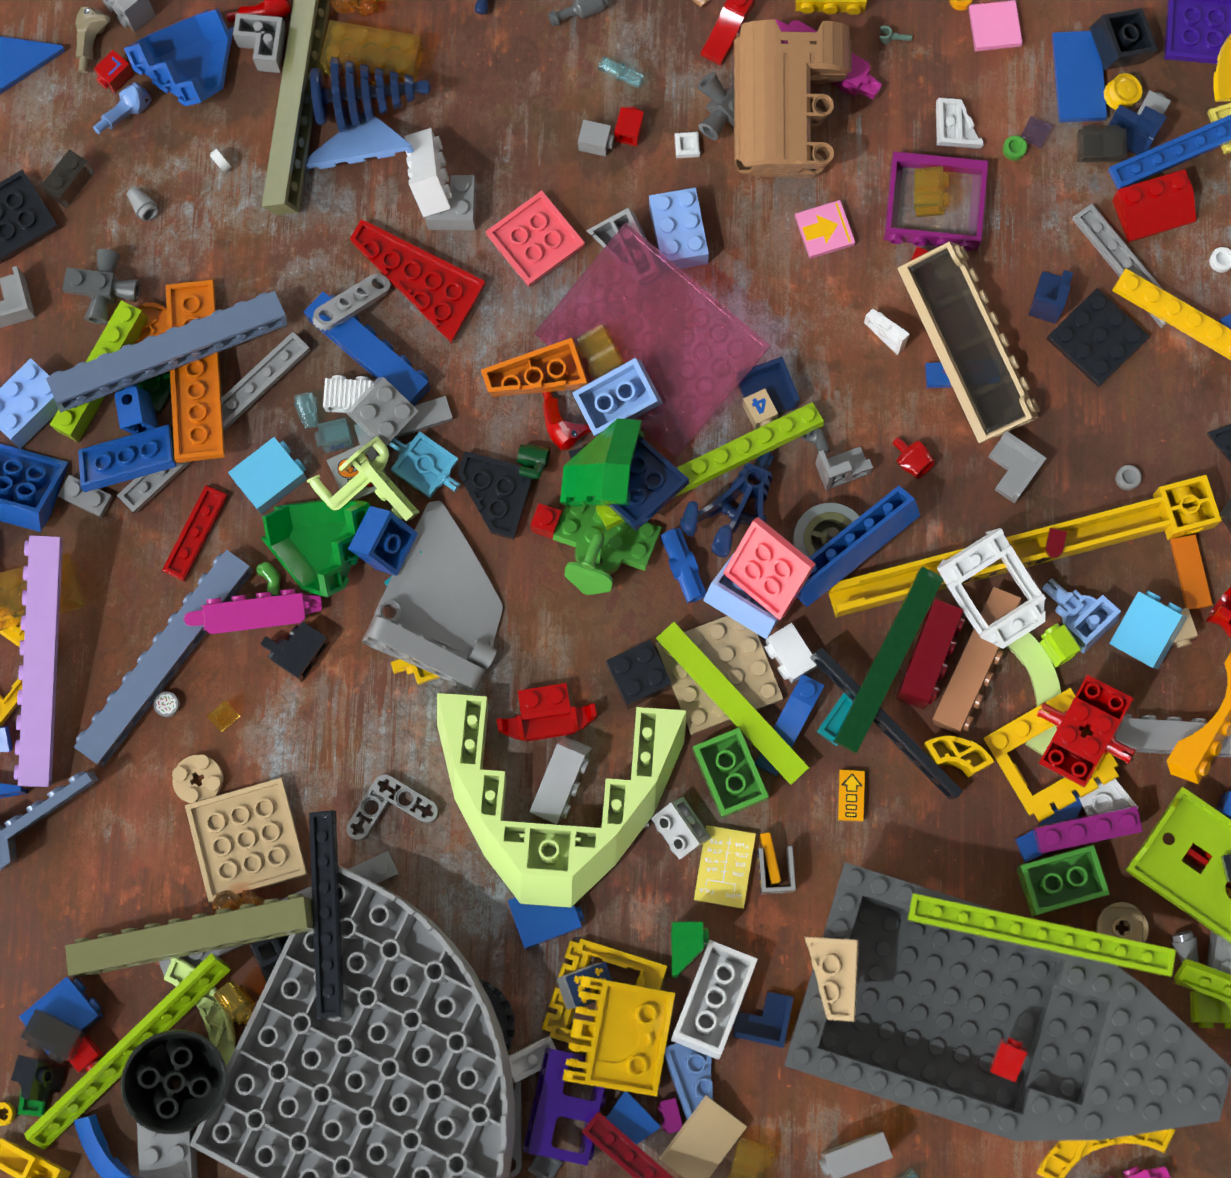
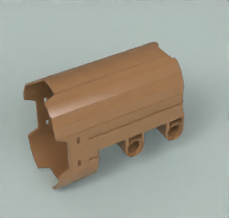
(775, 99)

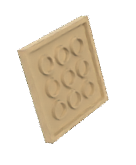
(738, 656)
(246, 839)

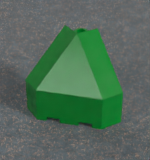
(602, 467)
(315, 542)

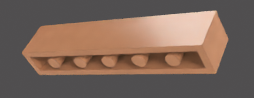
(974, 669)

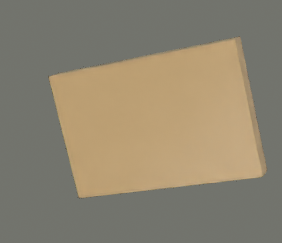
(703, 1141)

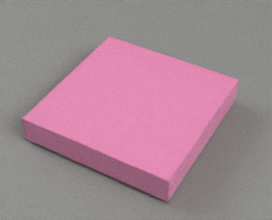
(995, 25)

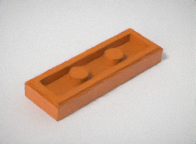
(1191, 572)

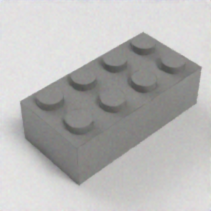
(166, 1154)

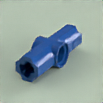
(683, 565)

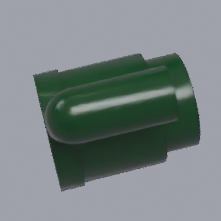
(533, 457)

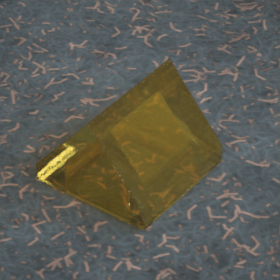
(223, 716)

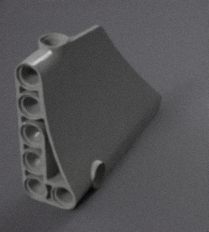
(439, 605)

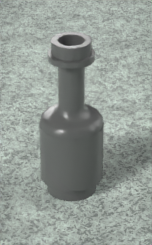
(582, 8)

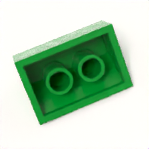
(686, 944)

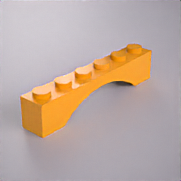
(1194, 754)

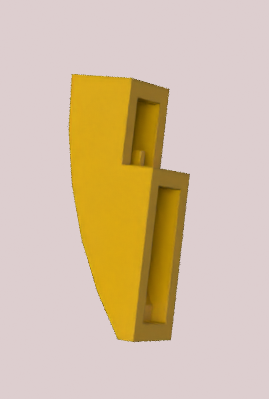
(26, 1164)

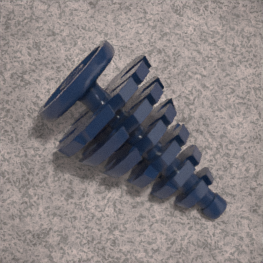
(354, 93)

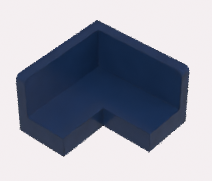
(1140, 128)
(1050, 296)
(777, 382)
(769, 1028)

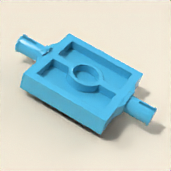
(424, 464)

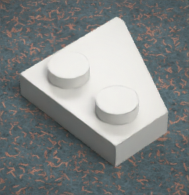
(954, 125)
(887, 331)

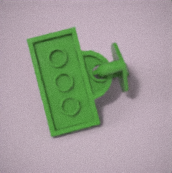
(596, 545)

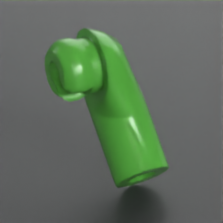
(271, 574)

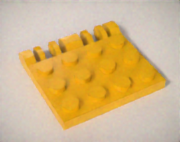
(624, 1037)

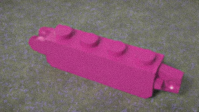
(858, 81)
(253, 613)

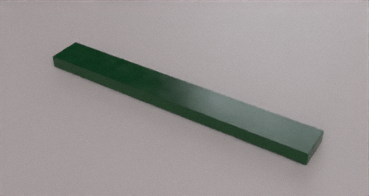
(888, 660)

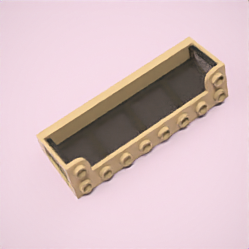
(969, 341)

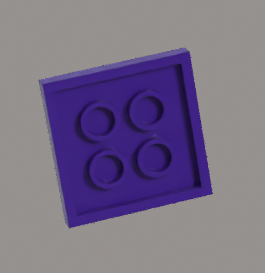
(1196, 29)

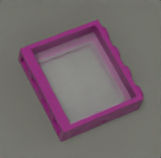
(963, 217)

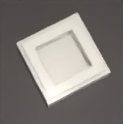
(687, 145)

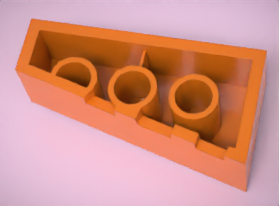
(539, 371)

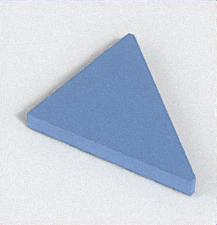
(357, 143)

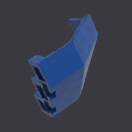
(185, 56)

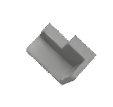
(17, 301)
(1019, 461)
(842, 467)

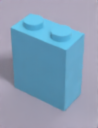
(268, 474)
(1149, 629)

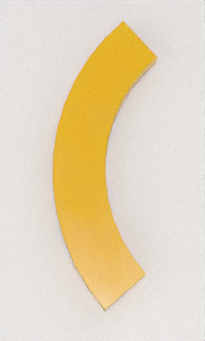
(1222, 76)
(1068, 1153)

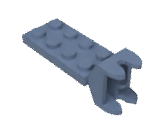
(37, 812)

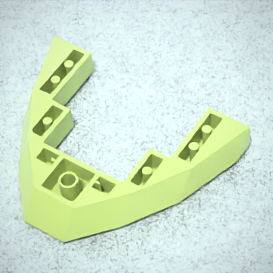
(547, 860)

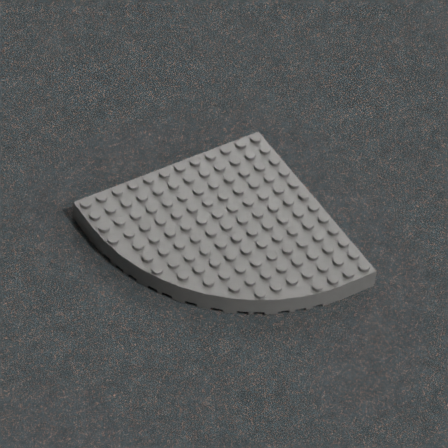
(391, 1089)

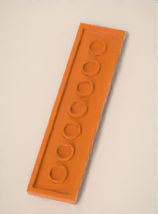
(196, 385)

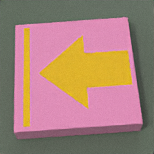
(824, 229)

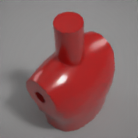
(914, 458)

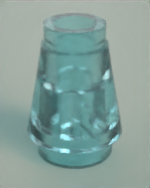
(307, 409)

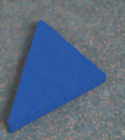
(22, 58)

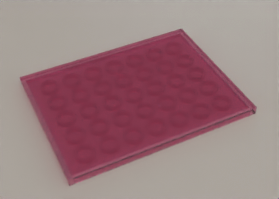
(667, 321)

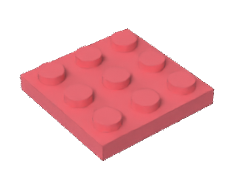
(535, 238)
(769, 568)

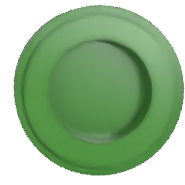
(1014, 148)

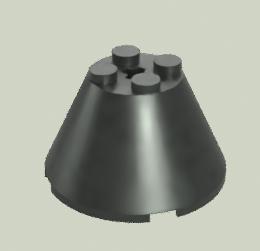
(173, 1081)

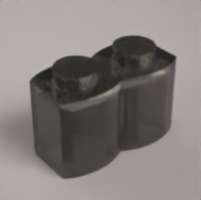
(1101, 144)

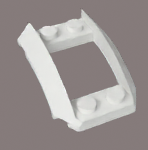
(978, 557)

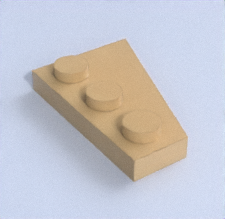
(836, 973)

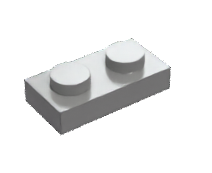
(93, 501)

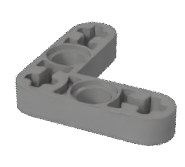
(383, 800)

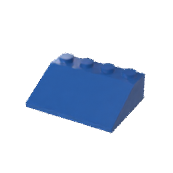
(28, 487)

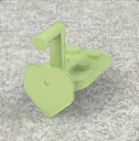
(368, 472)

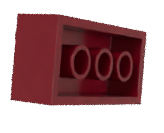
(928, 657)

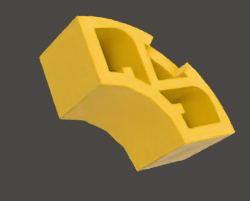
(958, 753)

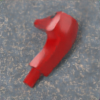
(271, 8)
(561, 432)

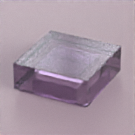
(1036, 132)

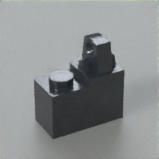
(298, 653)

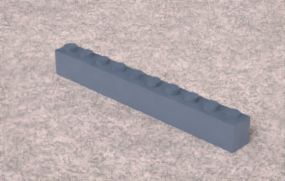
(166, 351)
(159, 663)

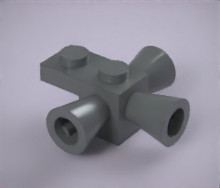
(720, 106)
(101, 286)

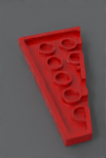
(429, 283)

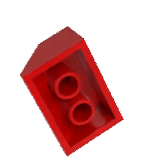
(1155, 205)

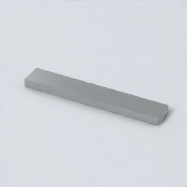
(1111, 246)

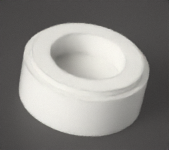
(220, 160)
(1221, 259)

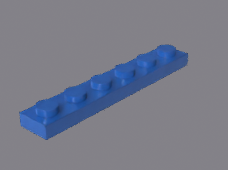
(1171, 153)

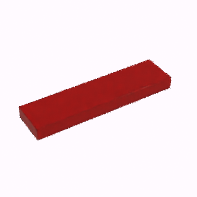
(195, 533)

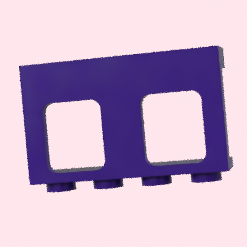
(552, 1103)

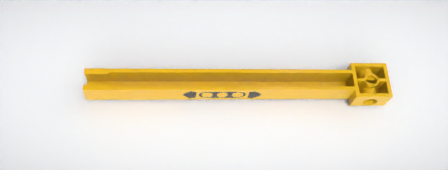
(1176, 509)

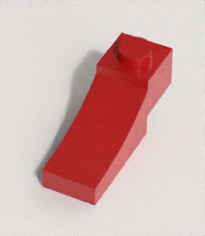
(726, 29)

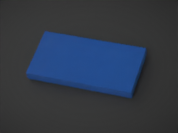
(1078, 77)
(126, 458)

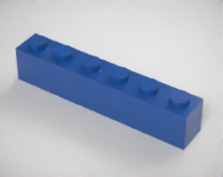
(373, 354)
(858, 542)

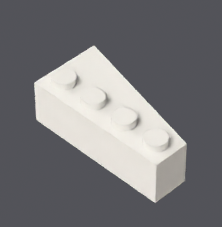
(427, 174)

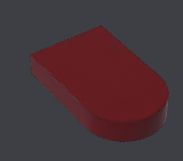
(1055, 542)

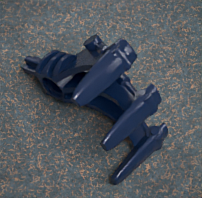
(723, 539)

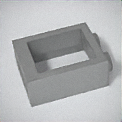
(855, 1155)

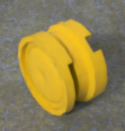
(1123, 90)

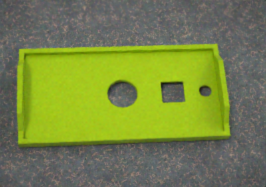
(1162, 867)

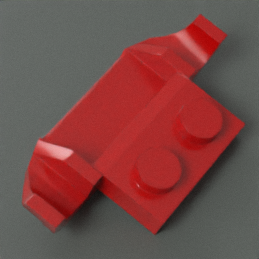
(546, 715)

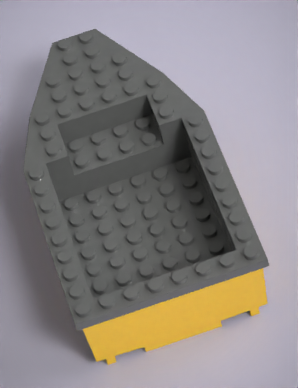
(939, 1000)

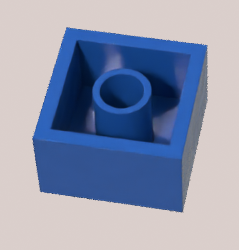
(383, 540)

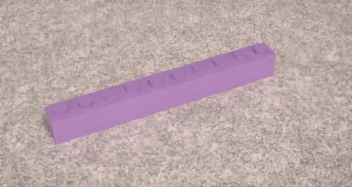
(39, 662)

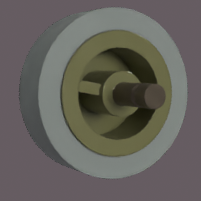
(821, 525)

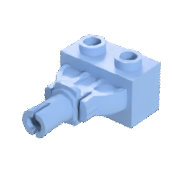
(1083, 615)

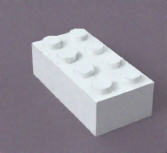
(714, 999)

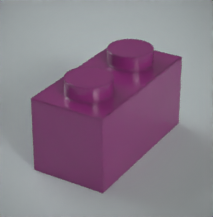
(671, 1115)

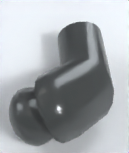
(818, 438)

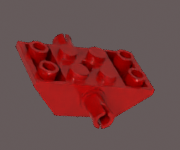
(1095, 708)

